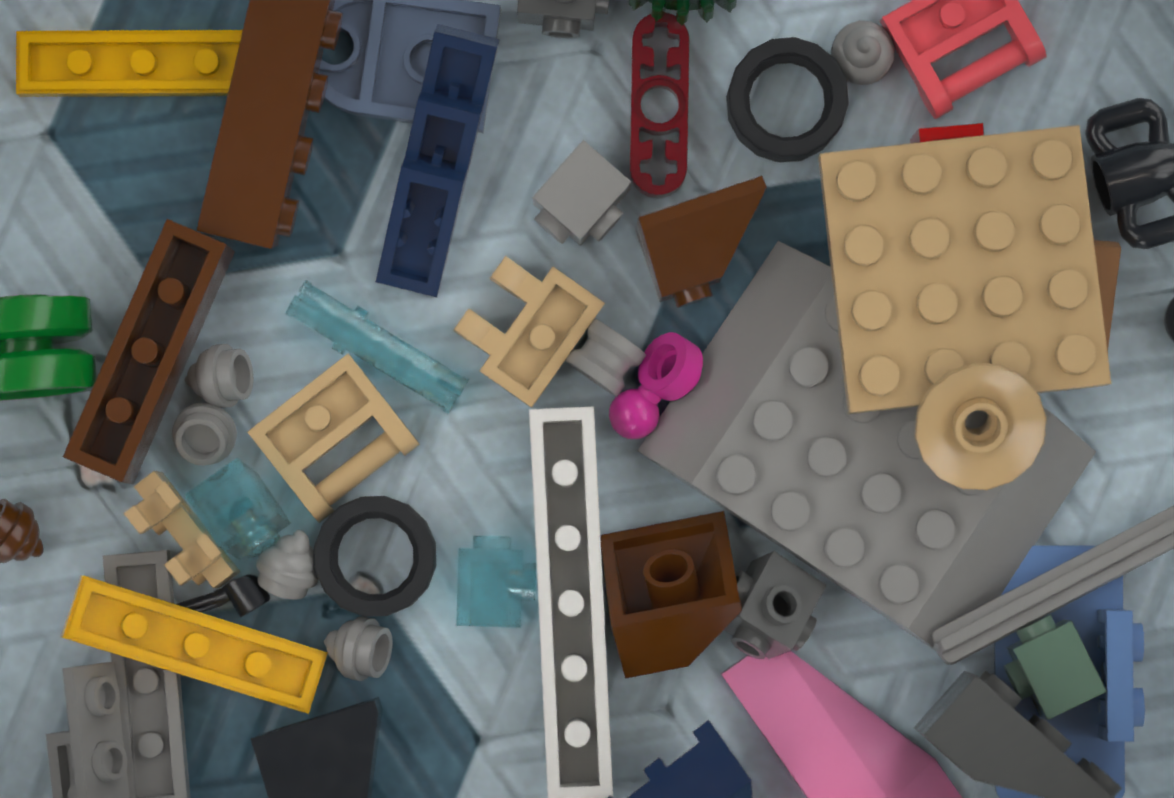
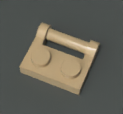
(321, 419)

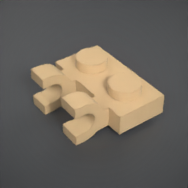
(541, 334)
(167, 510)

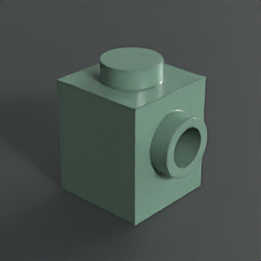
(1052, 667)

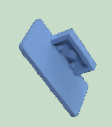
(1113, 643)

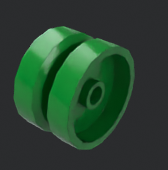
(27, 338)

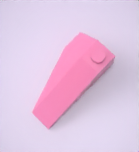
(829, 737)

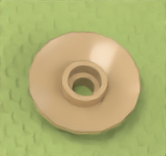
(997, 449)

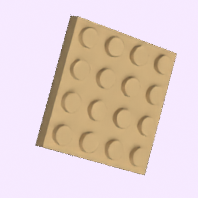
(961, 262)

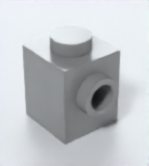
(581, 197)

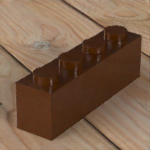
(266, 120)
(149, 352)

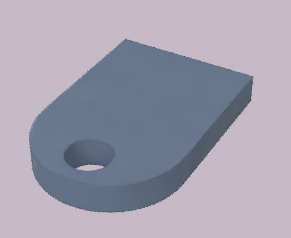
(393, 52)

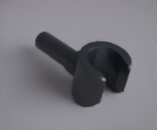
(242, 592)

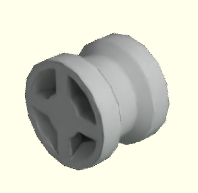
(605, 357)

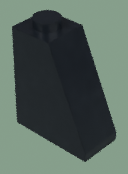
(322, 755)

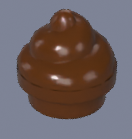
(18, 532)

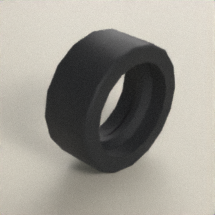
(803, 54)
(338, 525)

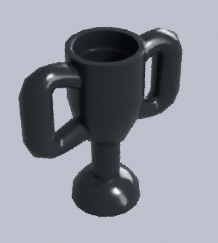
(1135, 172)

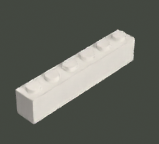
(571, 603)

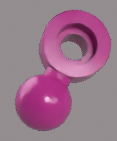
(666, 373)

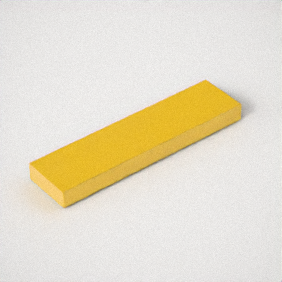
(125, 62)
(194, 644)

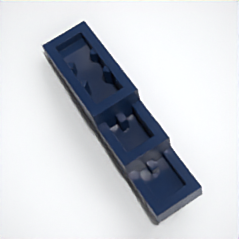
(437, 160)

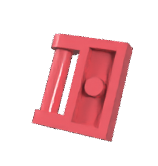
(935, 28)

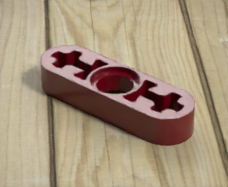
(642, 151)

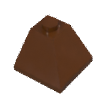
(696, 239)
(669, 591)

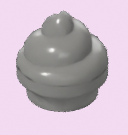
(863, 52)
(221, 375)
(288, 567)
(360, 648)

